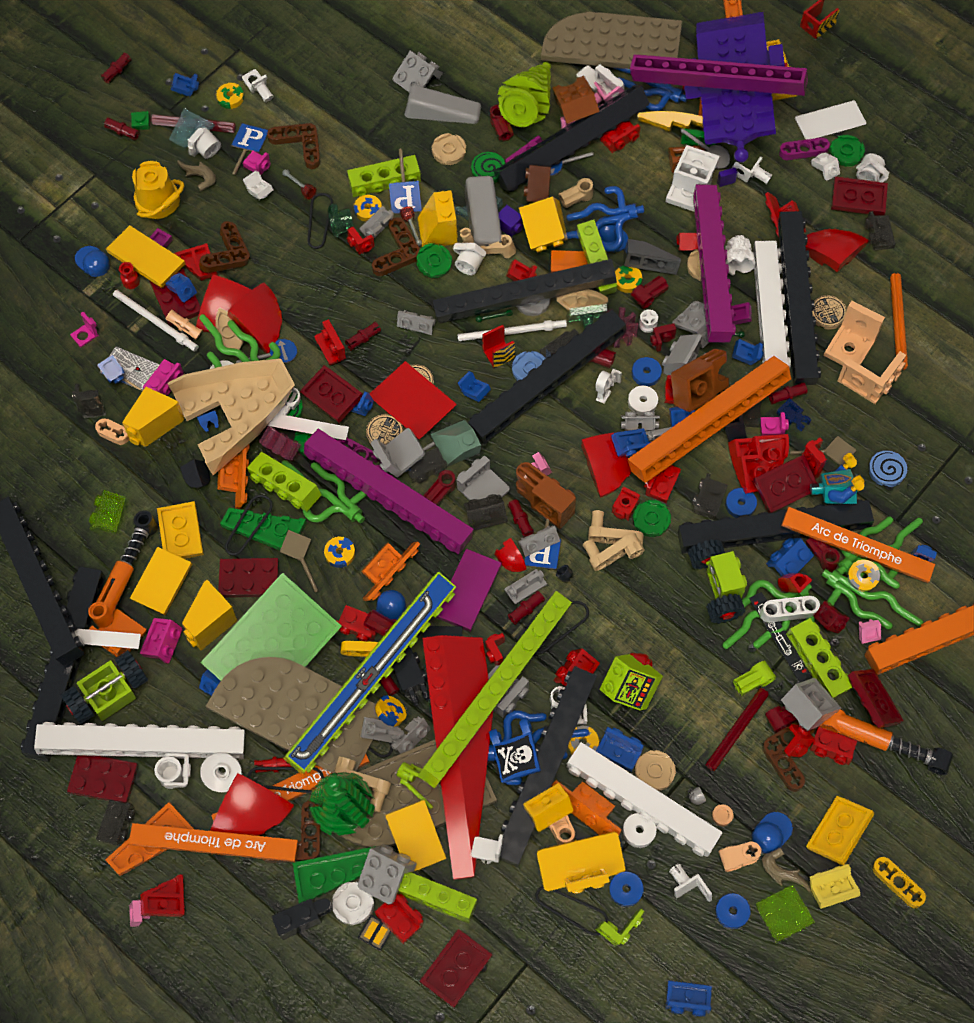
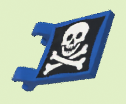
(517, 755)

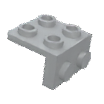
(415, 71)
(694, 321)
(399, 453)
(480, 481)
(517, 690)
(384, 873)

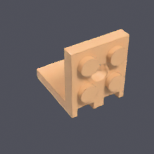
(857, 330)
(867, 383)

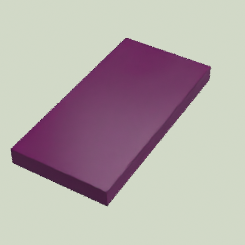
(473, 583)

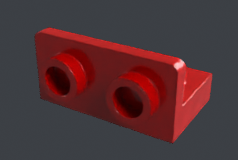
(620, 136)
(330, 344)
(815, 457)
(662, 484)
(353, 622)
(577, 658)
(833, 746)
(400, 918)

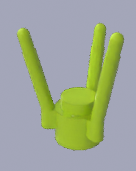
(409, 773)

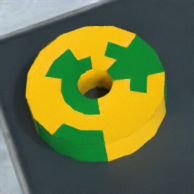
(227, 101)
(624, 285)

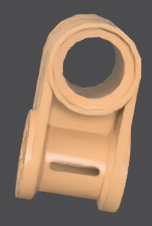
(562, 826)
(736, 857)

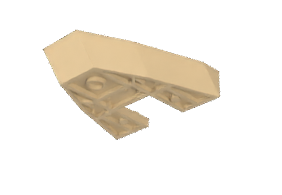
(248, 395)

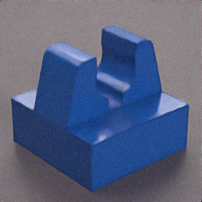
(210, 416)

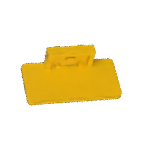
(581, 863)

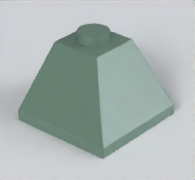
(456, 442)

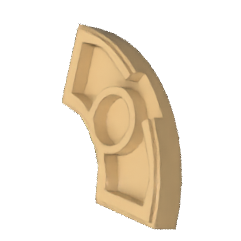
(582, 299)
(228, 336)

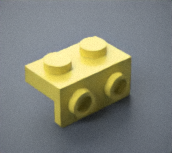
(833, 886)

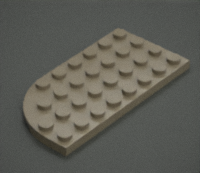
(610, 39)
(281, 701)
(377, 830)

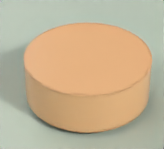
(722, 815)

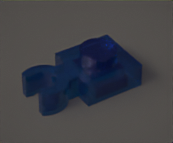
(794, 414)

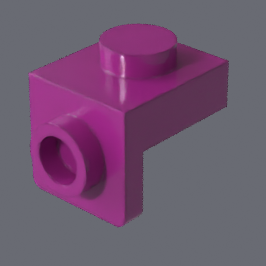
(742, 313)

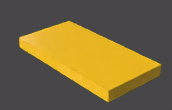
(146, 256)

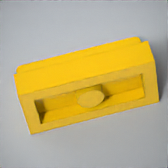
(549, 807)

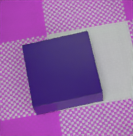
(727, 177)

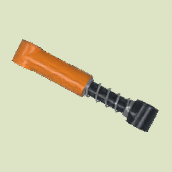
(122, 571)
(937, 760)

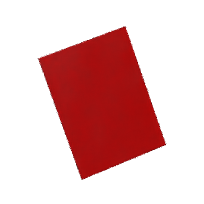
(412, 400)

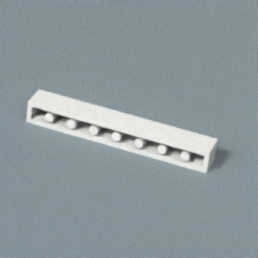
(770, 301)
(643, 799)

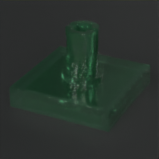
(586, 314)

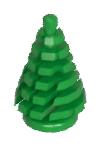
(341, 803)

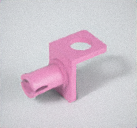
(601, 95)

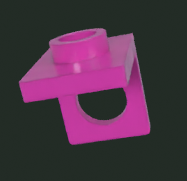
(89, 328)

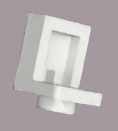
(827, 164)
(257, 186)

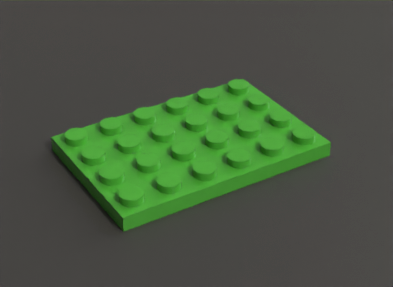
(277, 625)

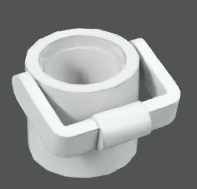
(204, 143)
(871, 169)
(469, 257)
(170, 771)

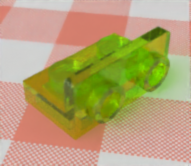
(107, 511)

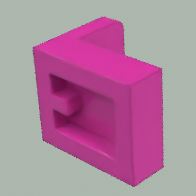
(257, 162)
(774, 425)

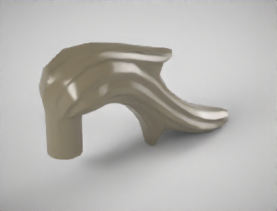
(201, 170)
(780, 874)

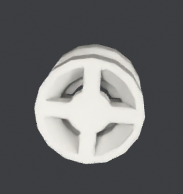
(652, 319)

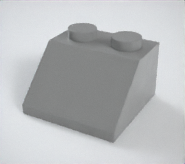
(682, 352)
(810, 703)

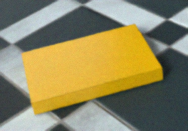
(180, 530)
(161, 581)
(840, 830)
(416, 834)

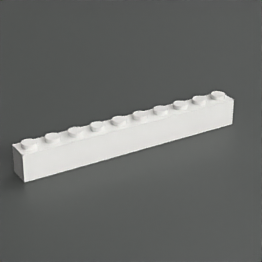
(137, 741)

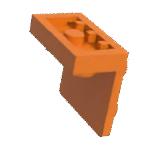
(566, 259)
(123, 624)

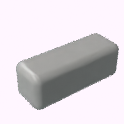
(439, 106)
(482, 210)

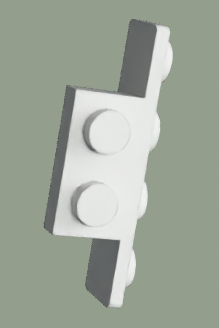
(603, 77)

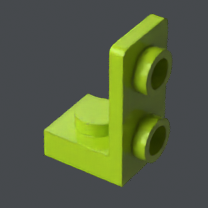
(610, 932)

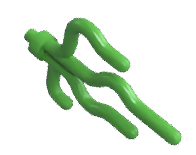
(232, 351)
(342, 505)
(850, 558)
(842, 586)
(753, 614)

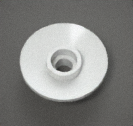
(213, 777)

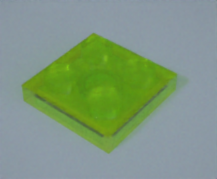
(784, 913)

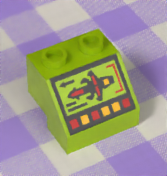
(630, 682)

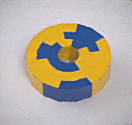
(362, 203)
(343, 559)
(390, 711)

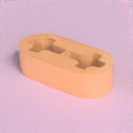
(111, 433)

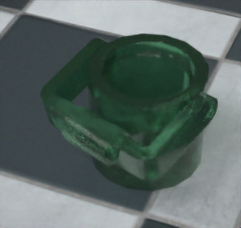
(339, 220)

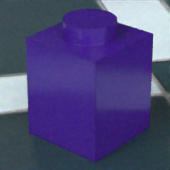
(510, 221)

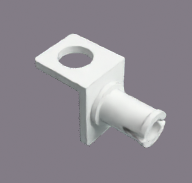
(258, 85)
(756, 171)
(487, 849)
(686, 883)

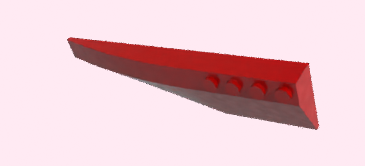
(455, 678)

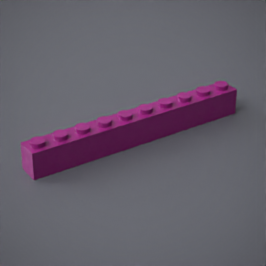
(719, 74)
(713, 264)
(388, 491)

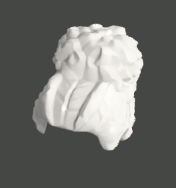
(739, 255)

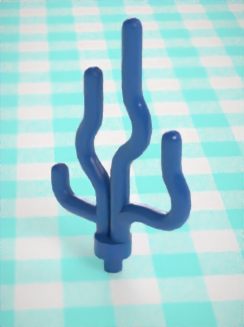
(665, 90)
(618, 216)
(536, 735)

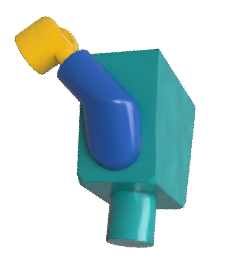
(840, 485)

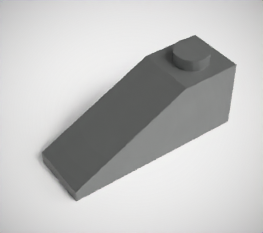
(648, 257)

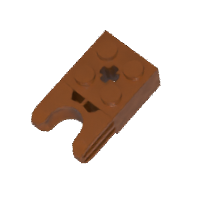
(576, 100)
(699, 380)
(545, 494)

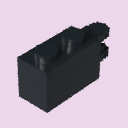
(410, 676)
(301, 917)

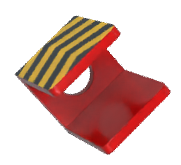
(819, 27)
(495, 347)

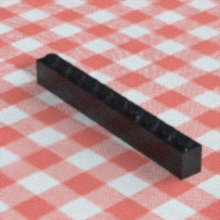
(573, 136)
(525, 291)
(798, 298)
(547, 376)
(767, 526)
(39, 584)
(59, 678)
(550, 755)

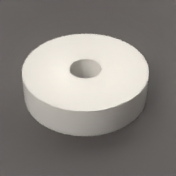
(646, 393)
(633, 837)

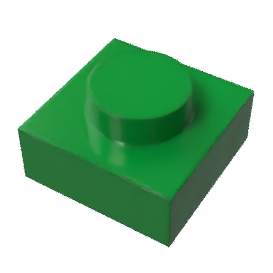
(140, 120)

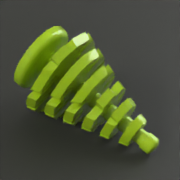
(526, 96)

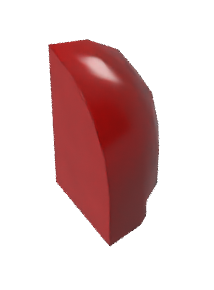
(687, 241)
(510, 557)
(793, 582)

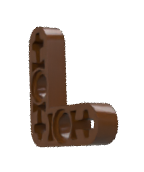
(305, 138)
(402, 252)
(232, 253)
(780, 754)
(302, 845)

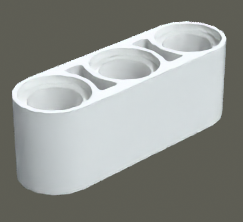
(796, 603)

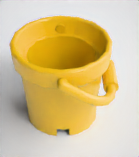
(155, 191)

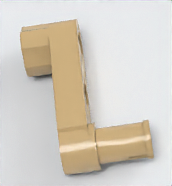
(505, 248)
(608, 535)
(627, 545)
(379, 787)

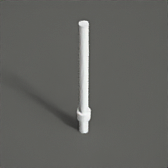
(548, 325)
(181, 338)

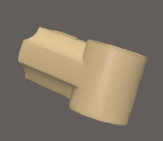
(577, 193)

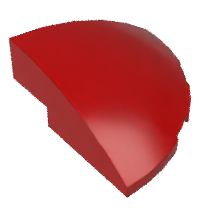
(834, 247)
(220, 294)
(258, 315)
(756, 456)
(604, 464)
(250, 809)

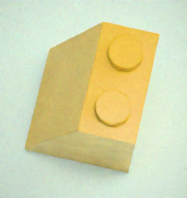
(438, 220)
(544, 224)
(151, 417)
(207, 617)

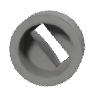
(697, 797)

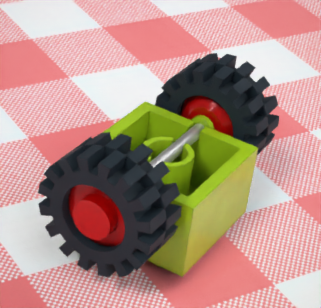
(724, 577)
(105, 689)

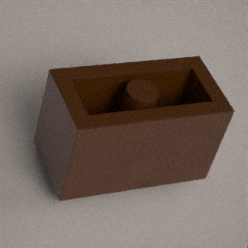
(538, 182)

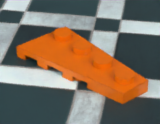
(129, 857)

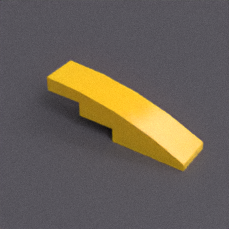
(667, 119)

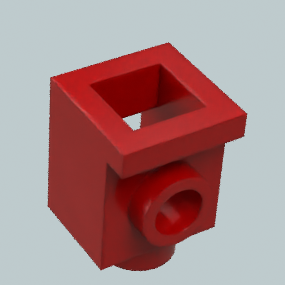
(628, 497)

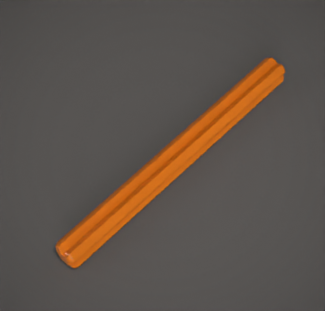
(898, 315)

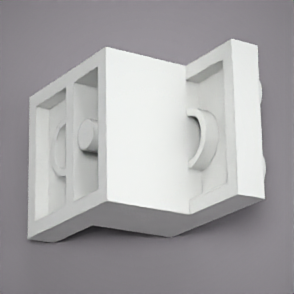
(692, 169)

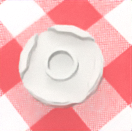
(352, 904)

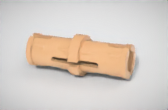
(184, 324)

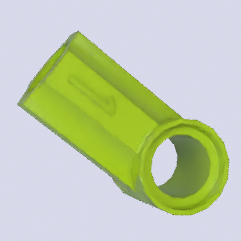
(757, 676)

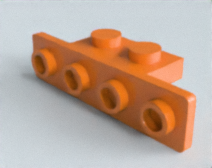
(233, 477)
(384, 565)
(591, 808)

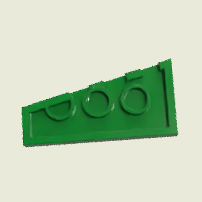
(270, 533)
(327, 873)

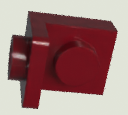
(662, 333)
(831, 617)

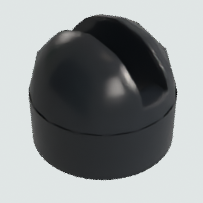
(564, 573)

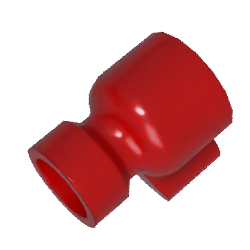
(128, 276)

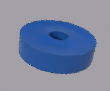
(650, 365)
(738, 495)
(619, 896)
(739, 904)

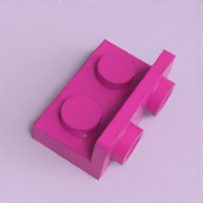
(163, 374)
(161, 640)

